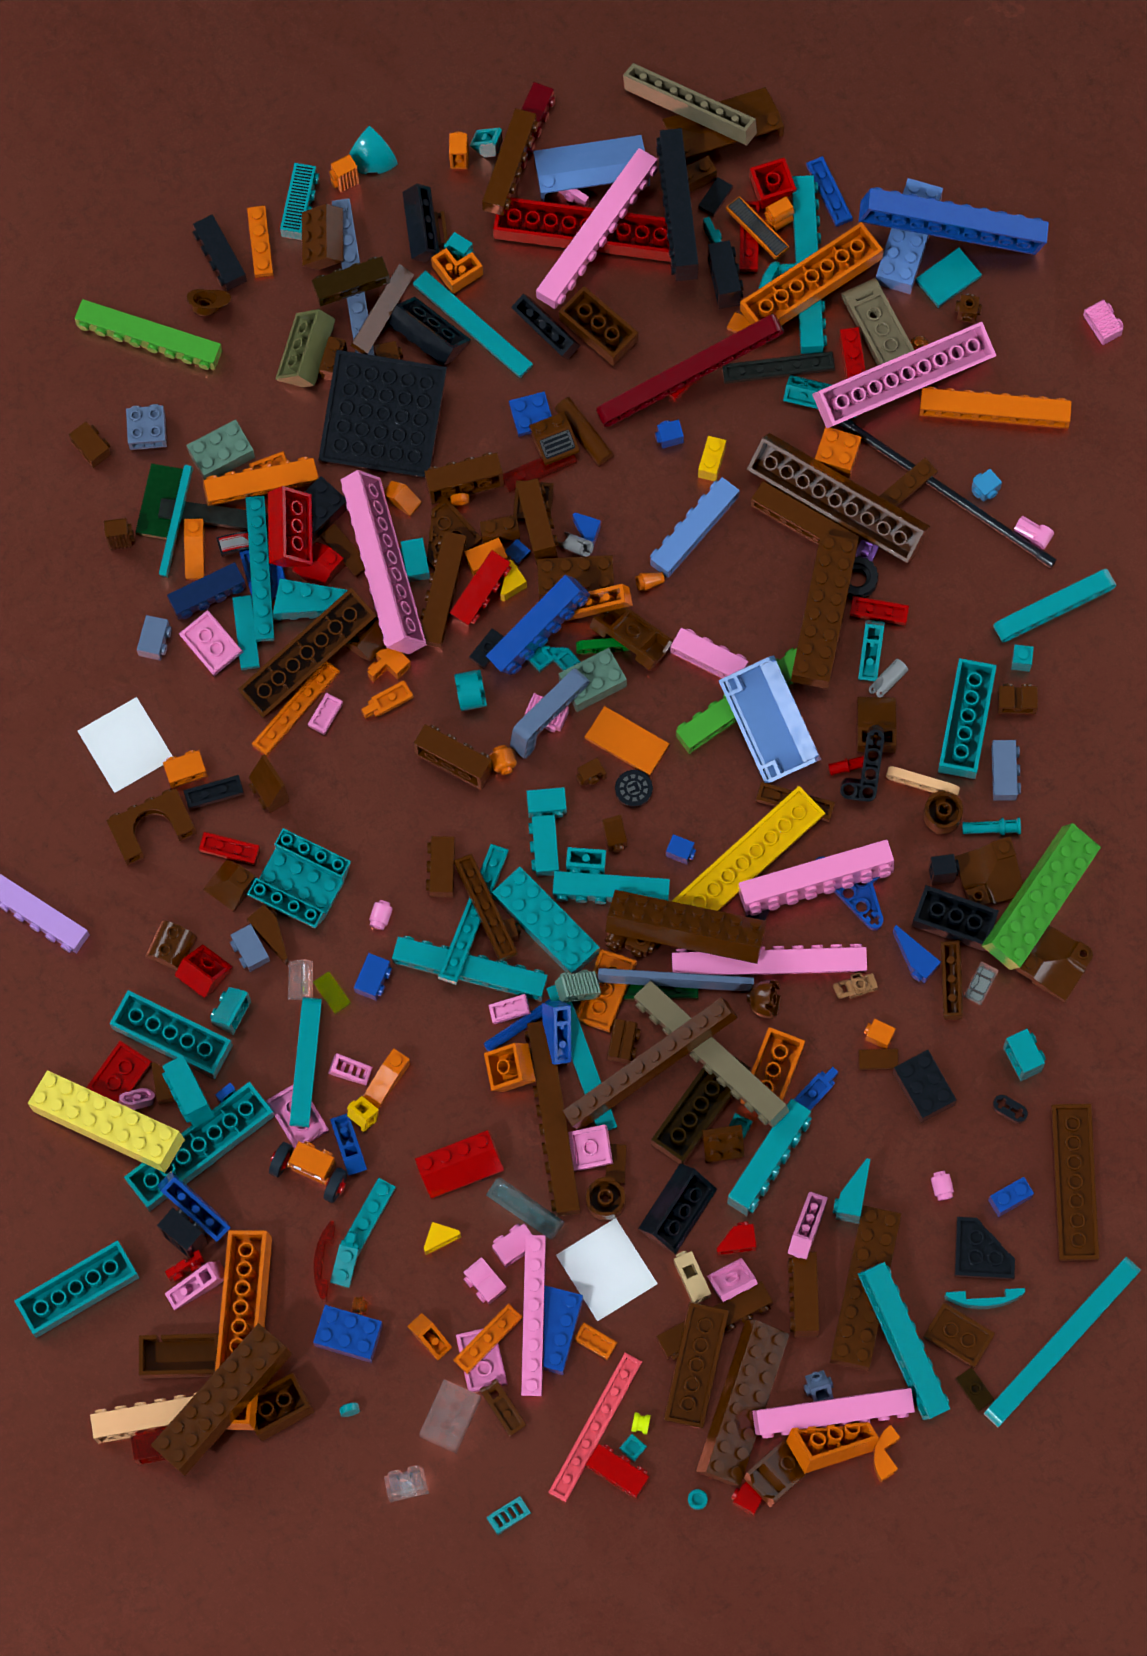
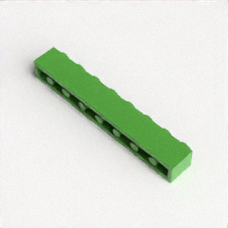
(148, 334)
(719, 714)

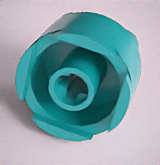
(470, 690)

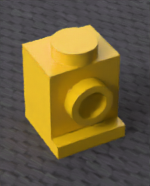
(362, 1113)

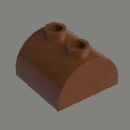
(171, 944)

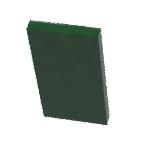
(161, 483)

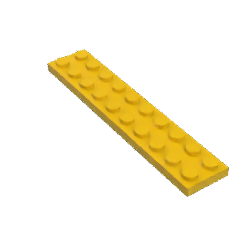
(753, 852)

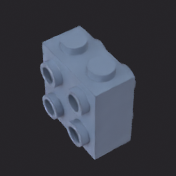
(146, 427)

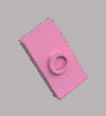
(576, 196)
(325, 713)
(509, 1009)

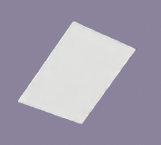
(125, 744)
(606, 1269)

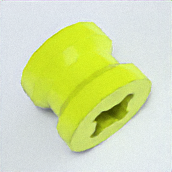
(641, 1423)

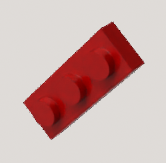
(879, 610)
(229, 848)

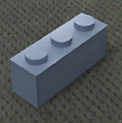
(1005, 770)

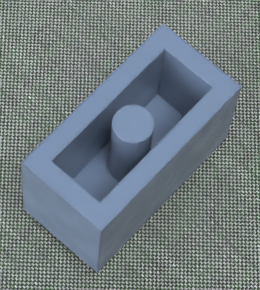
(154, 637)
(250, 948)

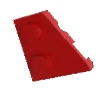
(184, 1266)

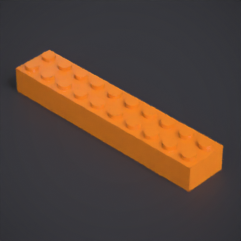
(243, 1301)

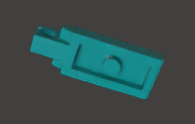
(345, 1261)

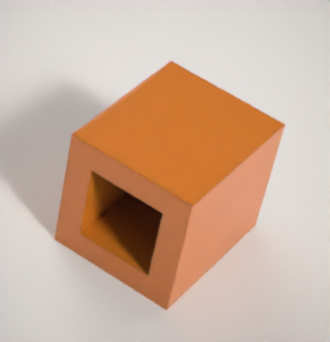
(879, 1033)

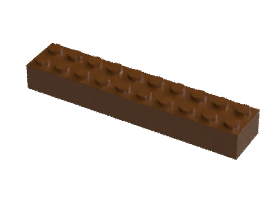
(838, 497)

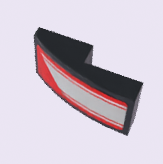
(233, 543)

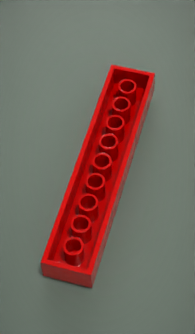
(559, 223)

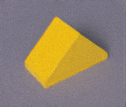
(512, 583)
(439, 1237)

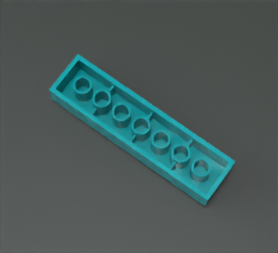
(205, 1144)

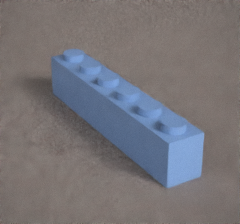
(694, 527)

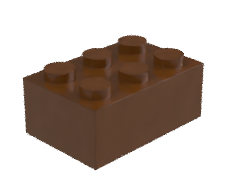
(322, 236)
(281, 1406)

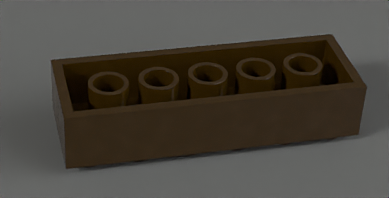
(693, 1113)

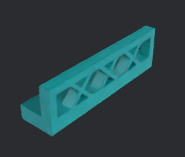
(800, 391)

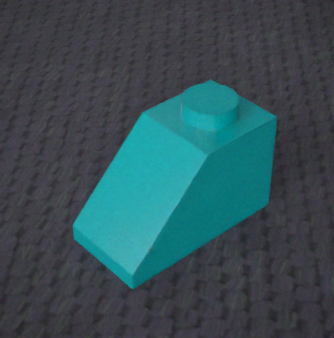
(487, 141)

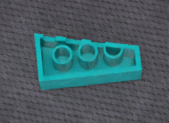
(303, 600)

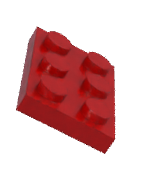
(119, 1072)

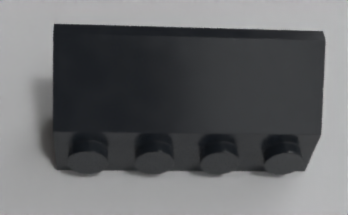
(428, 330)
(677, 1208)

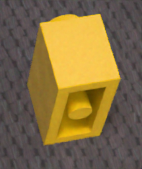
(712, 458)

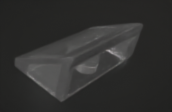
(300, 979)

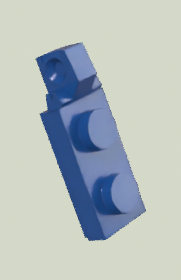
(817, 1089)

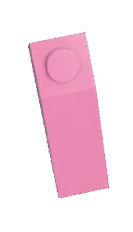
(196, 1284)

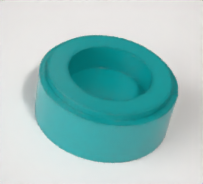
(349, 1409)
(697, 1499)

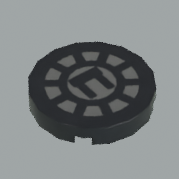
(633, 788)

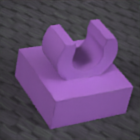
(867, 550)

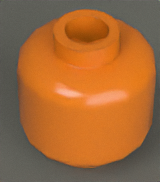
(503, 759)

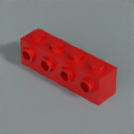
(480, 587)

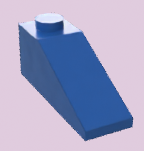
(918, 959)
(557, 1028)
(348, 1144)

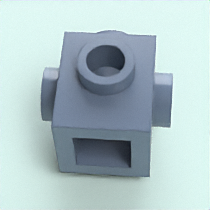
(818, 1386)

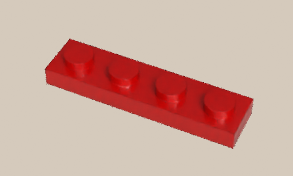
(748, 246)

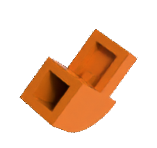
(389, 660)

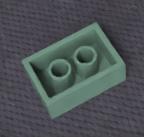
(221, 450)
(604, 678)

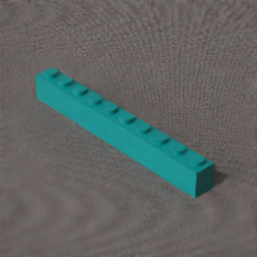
(806, 243)

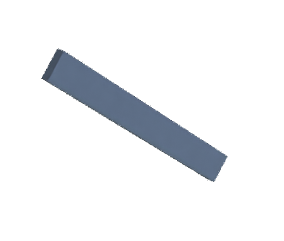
(671, 979)

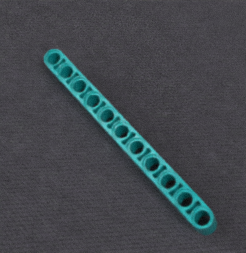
(1062, 1342)

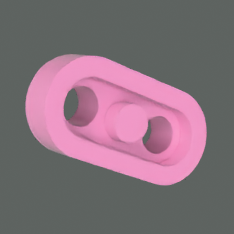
(137, 1098)

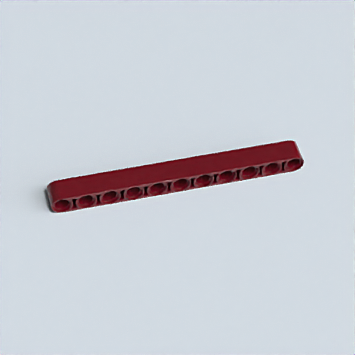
(689, 370)

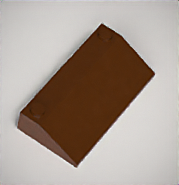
(701, 139)

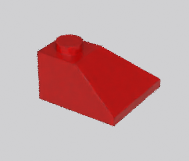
(325, 566)

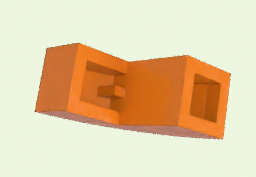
(883, 1464)

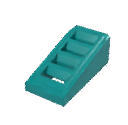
(491, 1518)

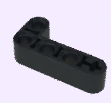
(868, 763)

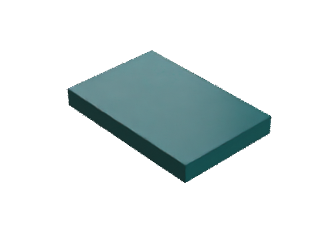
(948, 277)

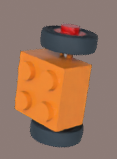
(311, 1164)

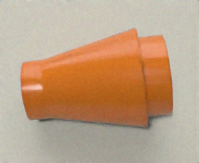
(648, 580)

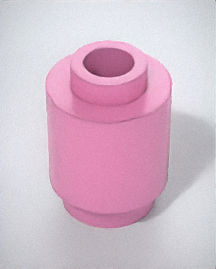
(380, 914)
(942, 1186)

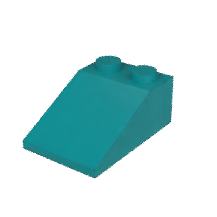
(849, 1204)

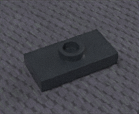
(486, 645)

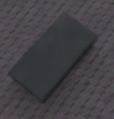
(715, 196)

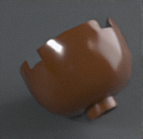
(764, 999)

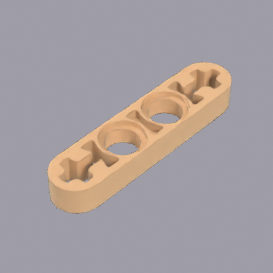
(920, 781)

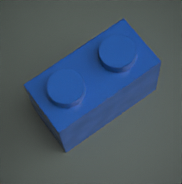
(372, 977)
(1011, 1196)

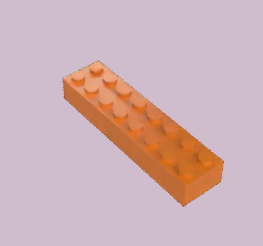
(814, 277)

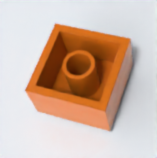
(838, 450)
(509, 1067)

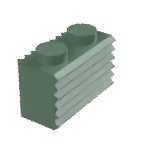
(578, 986)

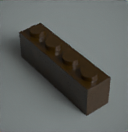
(350, 281)

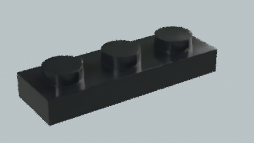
(213, 792)

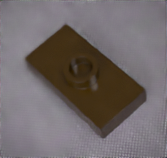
(974, 1389)

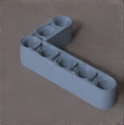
(526, 730)

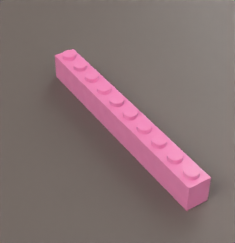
(597, 228)
(775, 961)

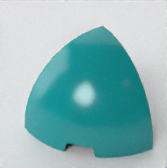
(372, 153)

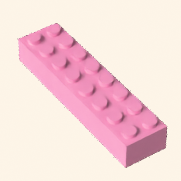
(816, 878)

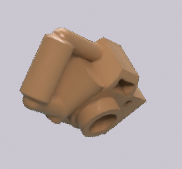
(857, 986)

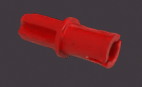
(845, 765)

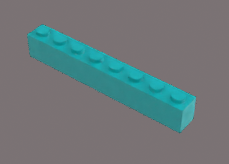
(476, 970)
(904, 1340)

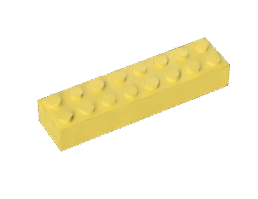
(106, 1121)

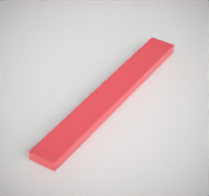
(595, 1427)

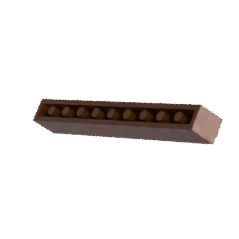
(650, 1064)
(553, 1123)

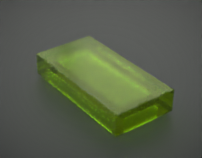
(331, 992)

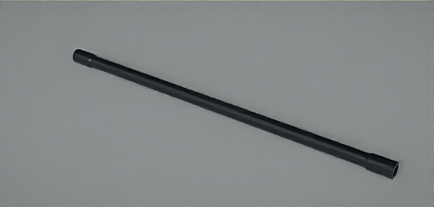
(1040, 555)

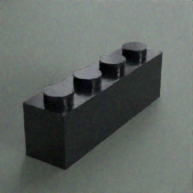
(420, 222)
(220, 253)
(545, 326)

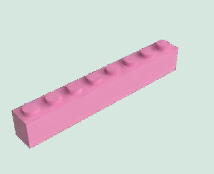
(533, 1315)
(834, 1411)

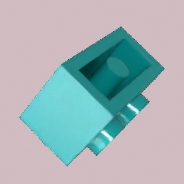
(586, 860)

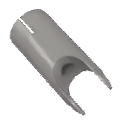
(577, 544)
(889, 678)

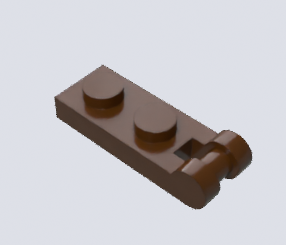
(503, 1408)

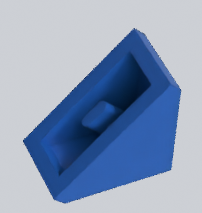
(587, 526)

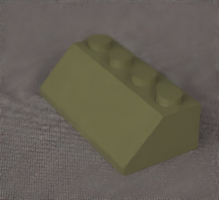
(305, 348)

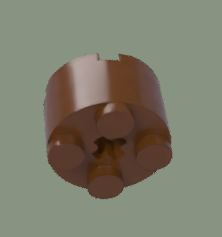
(947, 803)
(615, 1194)

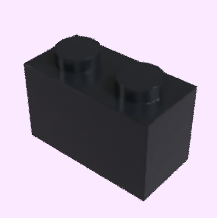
(943, 869)

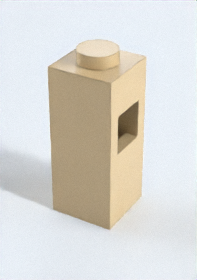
(692, 1277)

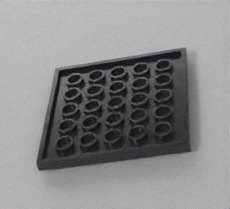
(382, 413)

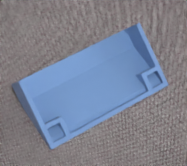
(584, 164)
(769, 719)

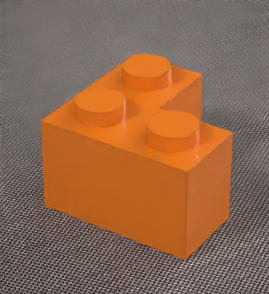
(456, 273)

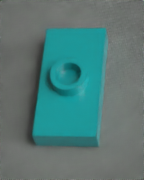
(713, 235)

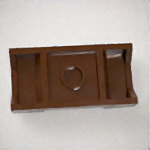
(633, 633)
(775, 1474)

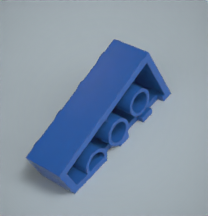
(560, 1322)

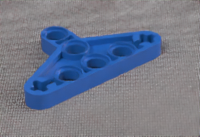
(864, 894)

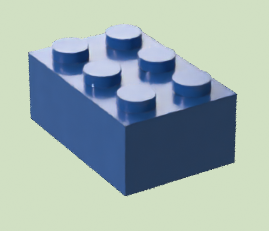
(348, 1333)

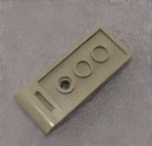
(881, 334)

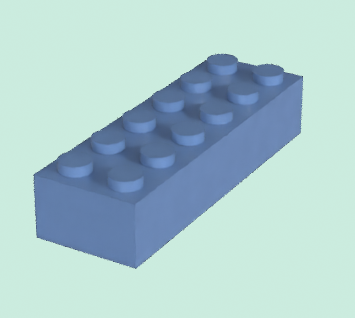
(905, 248)

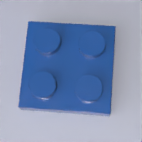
(529, 411)

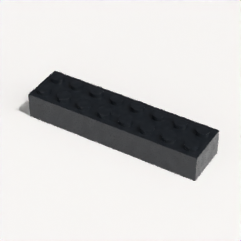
(677, 205)

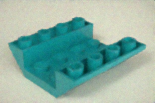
(300, 879)

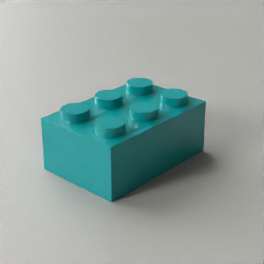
(186, 1091)

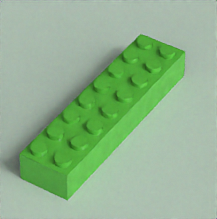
(1041, 896)

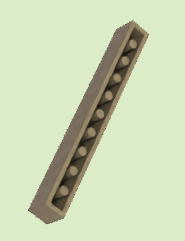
(714, 1057)

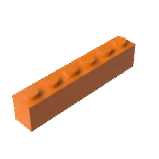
(259, 481)

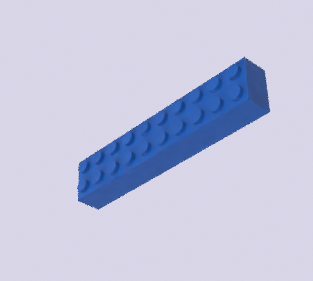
(953, 221)

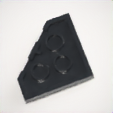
(980, 1253)

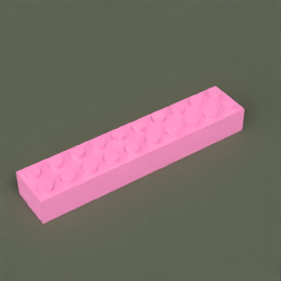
(904, 375)
(383, 562)

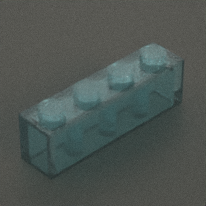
(525, 1208)

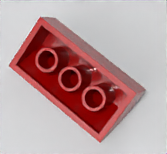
(290, 527)
(459, 1164)

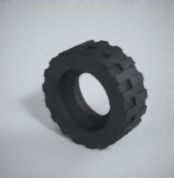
(871, 582)

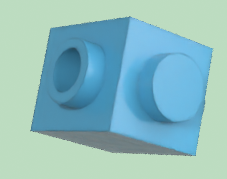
(986, 485)

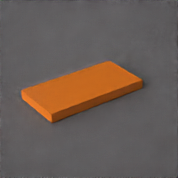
(627, 741)
(604, 1009)

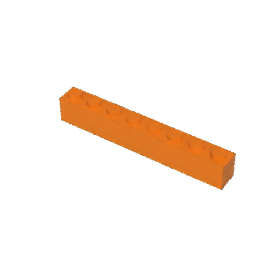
(995, 407)

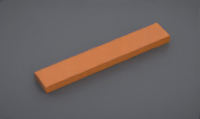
(295, 708)

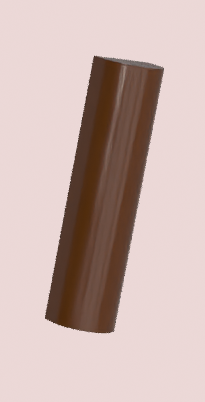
(584, 432)
(952, 980)

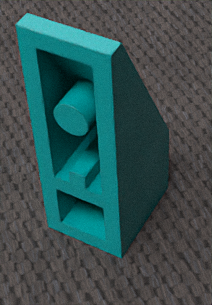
(871, 650)

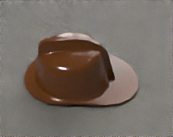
(207, 301)

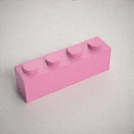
(706, 654)
(807, 1225)

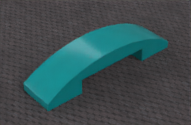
(959, 1299)

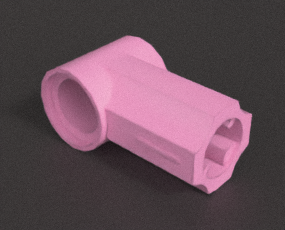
(1038, 535)

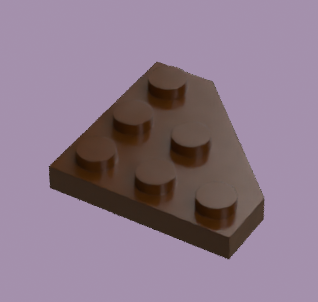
(447, 518)

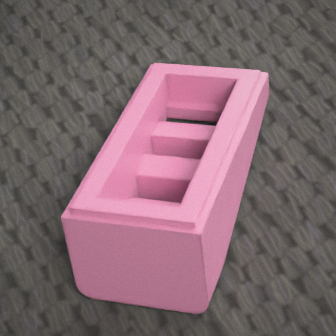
(341, 1074)

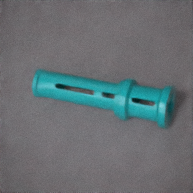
(1002, 826)

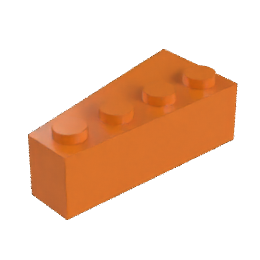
(826, 1446)

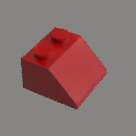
(772, 182)
(203, 970)

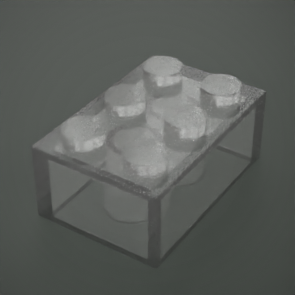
(450, 1416)

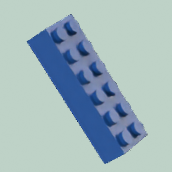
(538, 625)

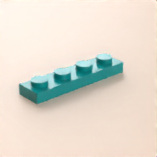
(371, 1211)

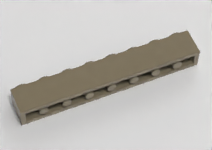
(690, 104)

